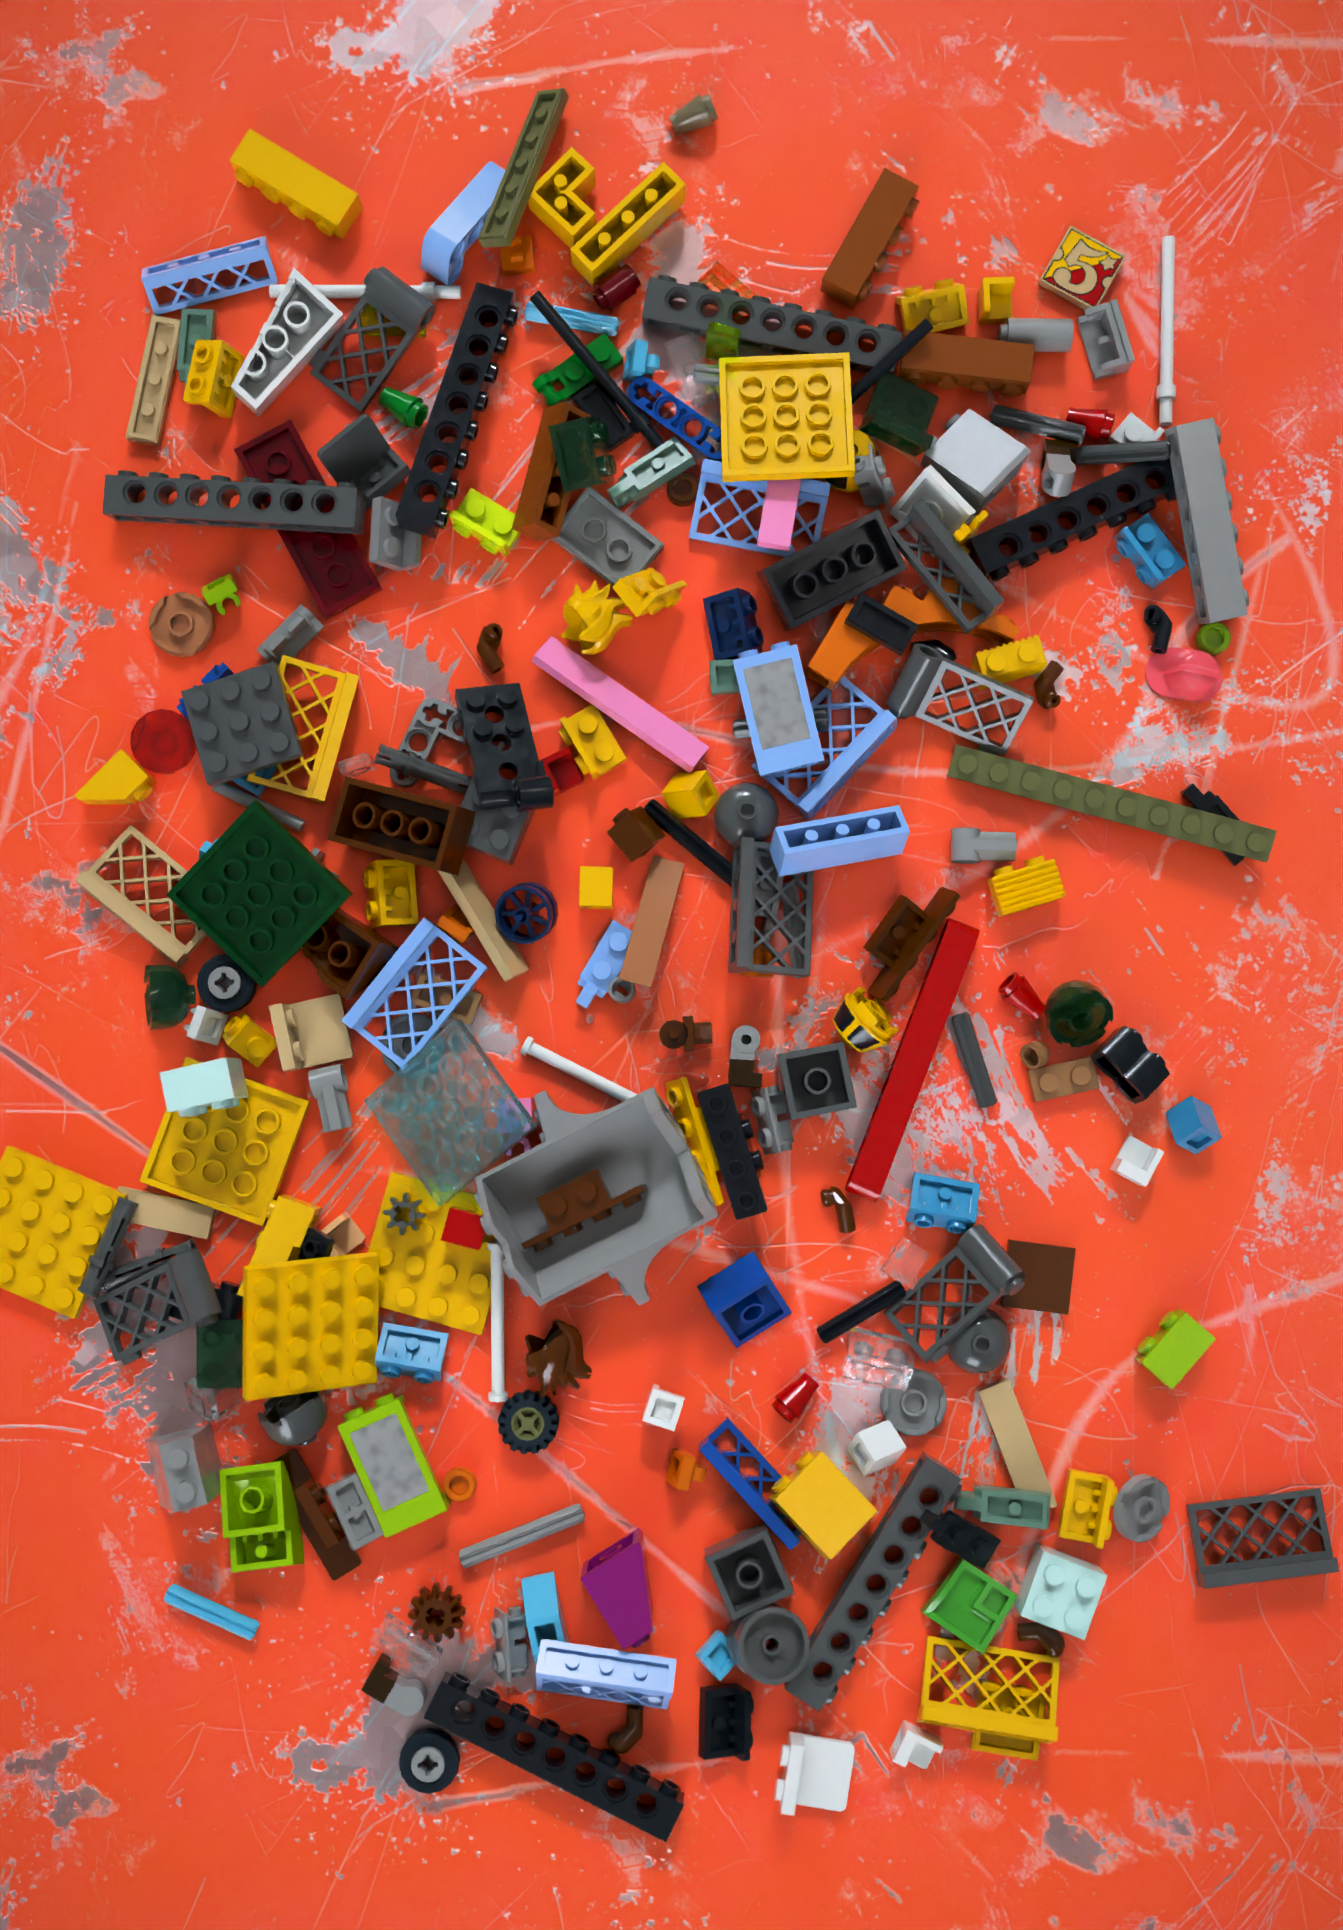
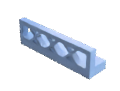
(206, 263)

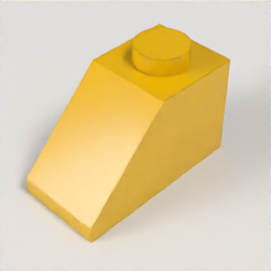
(117, 782)

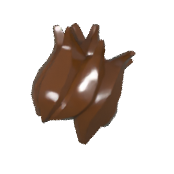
(557, 1358)

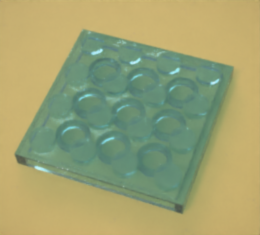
(450, 1112)

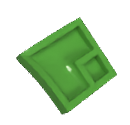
(970, 1605)

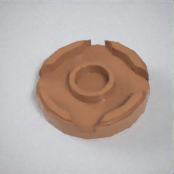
(181, 624)

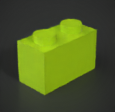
(1174, 1347)

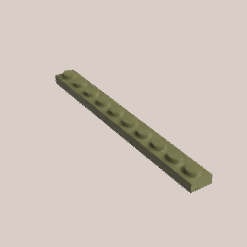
(1111, 803)

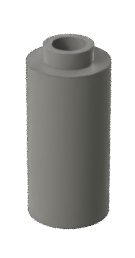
(1044, 333)

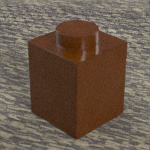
(635, 832)

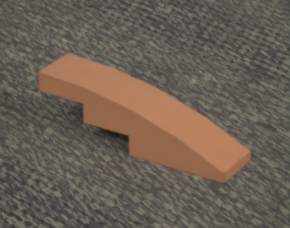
(651, 921)

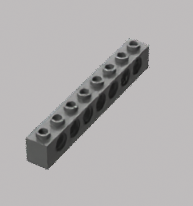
(754, 334)
(123, 490)
(822, 1689)

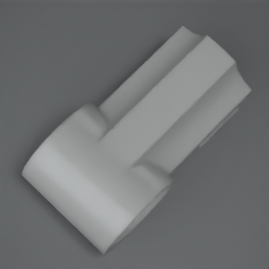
(973, 846)
(330, 1088)

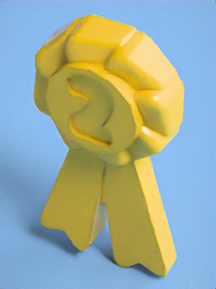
(967, 532)

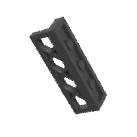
(955, 561)

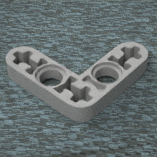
(432, 731)

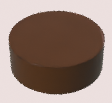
(682, 489)

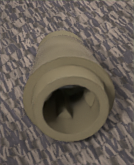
(694, 115)

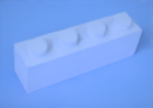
(839, 840)

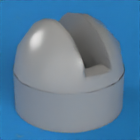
(617, 996)

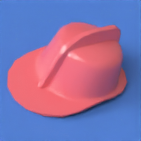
(1184, 674)

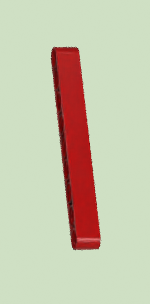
(912, 1060)

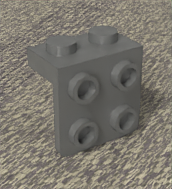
(363, 458)

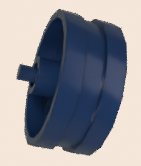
(526, 912)

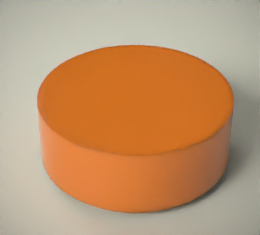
(460, 1484)

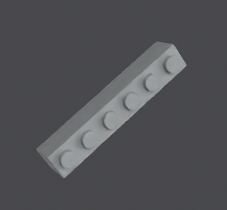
(1207, 521)

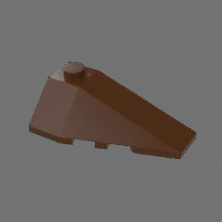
(348, 953)

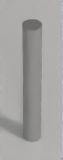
(246, 799)

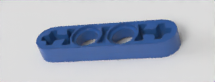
(679, 421)

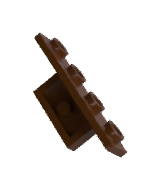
(904, 936)
(576, 1203)
(318, 1518)

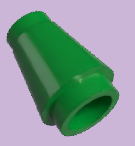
(405, 407)

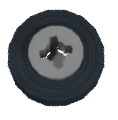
(238, 984)
(432, 1747)

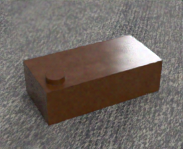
(402, 825)

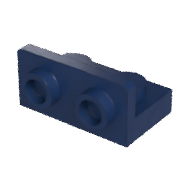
(732, 623)

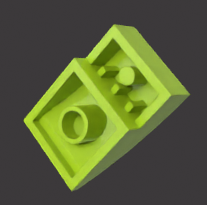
(260, 1517)

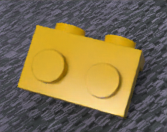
(1087, 1507)

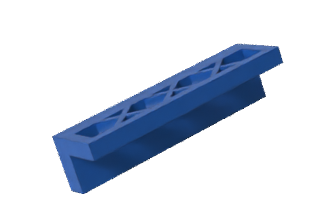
(743, 1484)

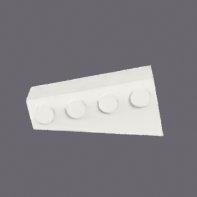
(287, 342)

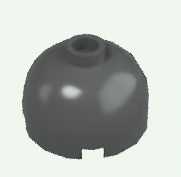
(746, 812)
(982, 1344)
(294, 1418)

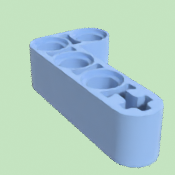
(460, 226)

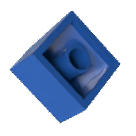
(744, 1299)

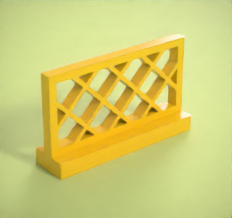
(331, 736)
(994, 1720)

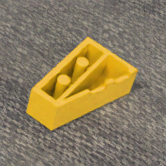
(284, 1231)

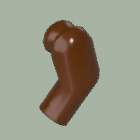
(488, 645)

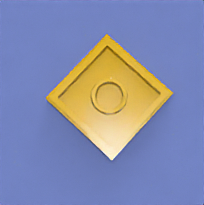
(1006, 1703)

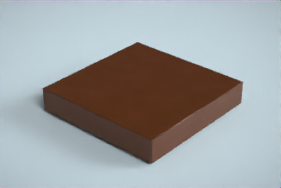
(1046, 1279)

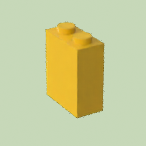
(821, 1503)

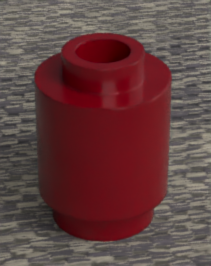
(615, 287)

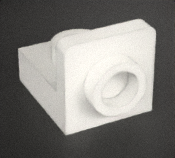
(1134, 430)

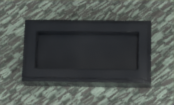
(598, 403)
(881, 624)

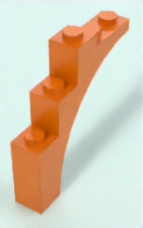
(846, 646)

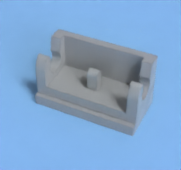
(1105, 340)
(353, 1510)

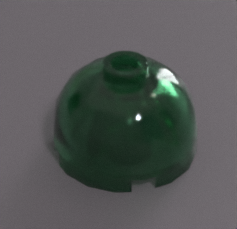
(166, 996)
(1077, 1013)

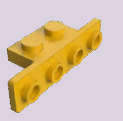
(696, 1132)

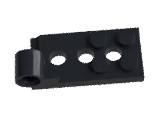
(532, 786)

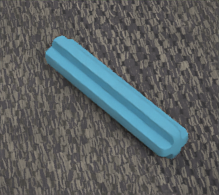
(577, 319)
(211, 1612)

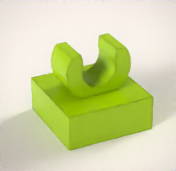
(219, 590)

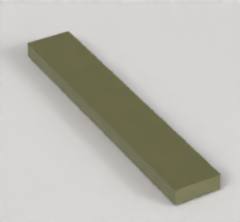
(523, 168)

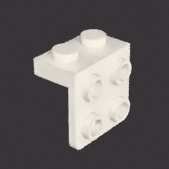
(814, 1773)

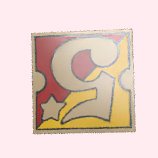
(1081, 269)

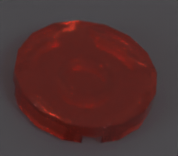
(163, 741)

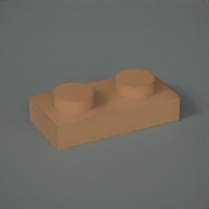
(444, 995)
(1063, 1079)

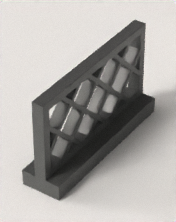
(743, 914)
(1257, 1568)

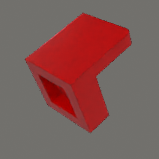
(562, 771)
(463, 1228)

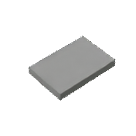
(606, 538)

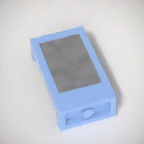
(778, 709)

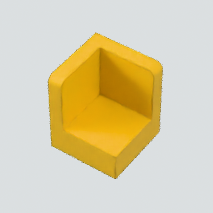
(995, 300)
(690, 794)
(596, 887)

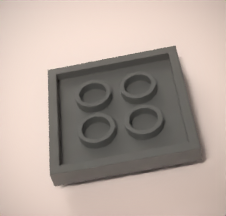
(242, 723)

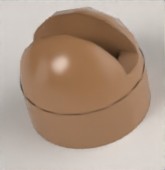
(1034, 1058)

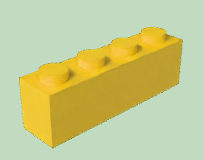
(295, 184)
(628, 224)

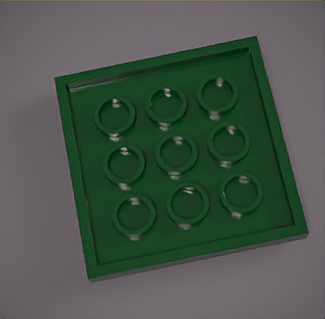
(259, 893)

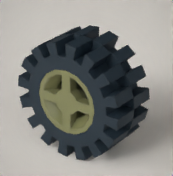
(520, 1430)

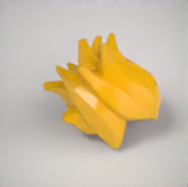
(594, 618)

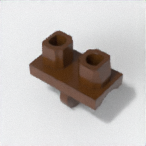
(676, 1034)

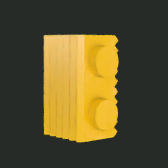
(1011, 660)
(1025, 887)

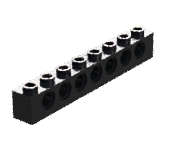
(485, 306)
(1073, 507)
(563, 1772)

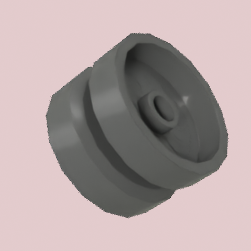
(783, 1655)

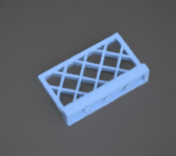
(711, 471)
(850, 757)
(393, 975)
(605, 1674)

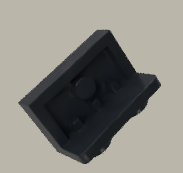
(725, 1722)

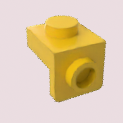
(249, 1039)

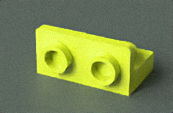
(486, 522)

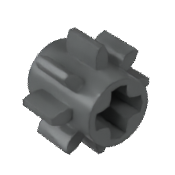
(394, 1212)

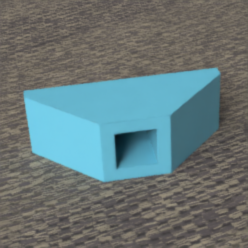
(543, 1610)

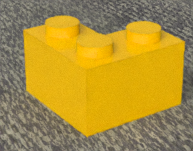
(559, 197)

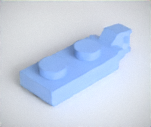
(604, 964)

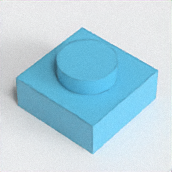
(715, 1655)

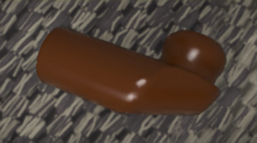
(1044, 686)
(843, 1208)
(1047, 1636)
(631, 1734)

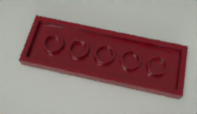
(327, 561)

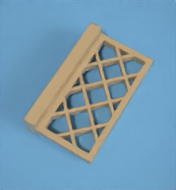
(128, 910)

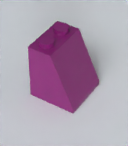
(621, 1588)

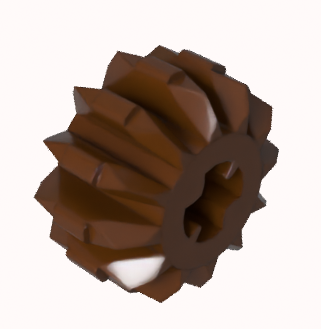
(436, 1624)

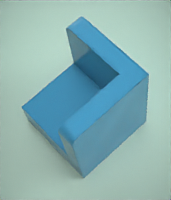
(1193, 1125)

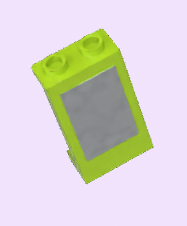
(392, 1465)

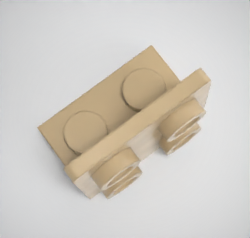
(311, 1032)

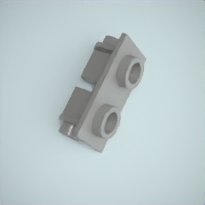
(871, 481)
(291, 635)
(766, 1105)
(508, 1656)

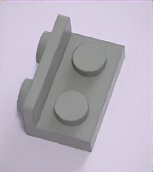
(389, 544)

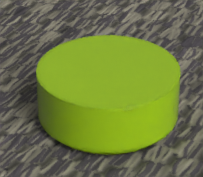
(1213, 638)

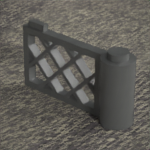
(397, 303)
(917, 688)
(991, 1268)
(188, 1290)

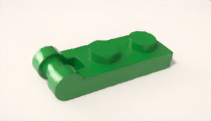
(573, 373)

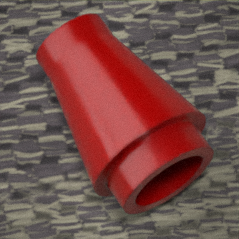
(1097, 421)
(1021, 995)
(793, 1399)

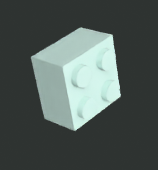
(205, 1084)
(1060, 1591)

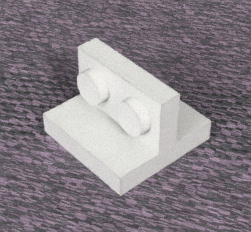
(940, 497)

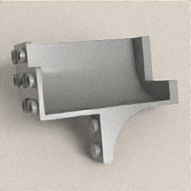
(630, 1147)

